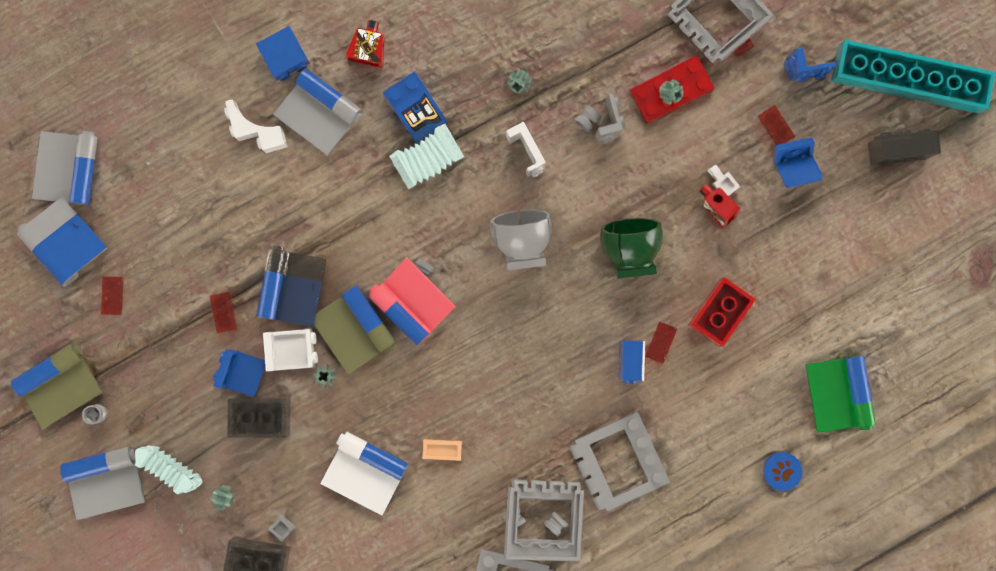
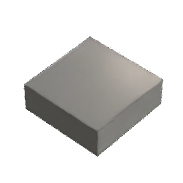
(281, 528)

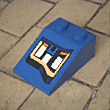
(415, 107)

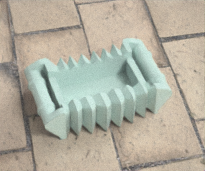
(427, 157)
(168, 469)

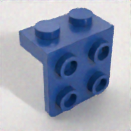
(798, 70)
(797, 163)
(239, 372)

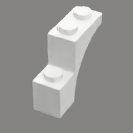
(269, 138)

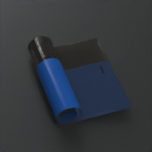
(291, 287)

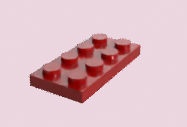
(692, 79)

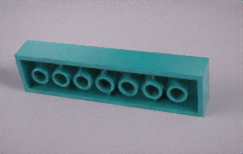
(913, 76)

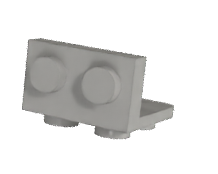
(607, 133)

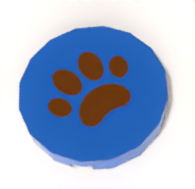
(782, 471)

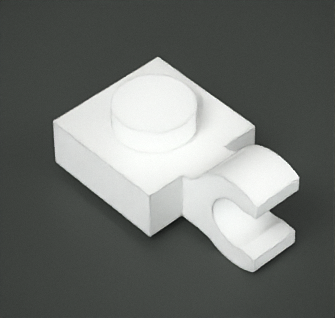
(725, 182)

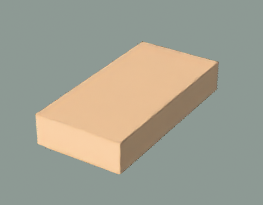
(442, 449)

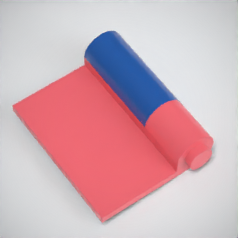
(411, 301)

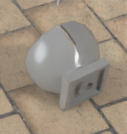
(524, 242)

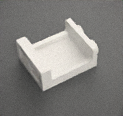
(521, 132)
(290, 349)

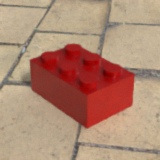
(721, 312)

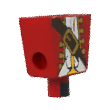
(367, 46)
(722, 212)

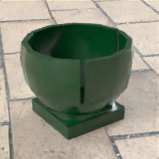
(632, 245)

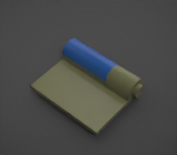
(353, 330)
(57, 385)

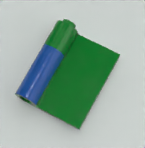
(840, 394)

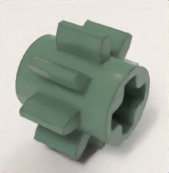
(519, 81)
(671, 92)
(330, 377)
(222, 498)

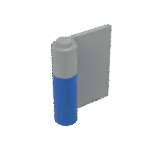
(318, 112)
(103, 482)

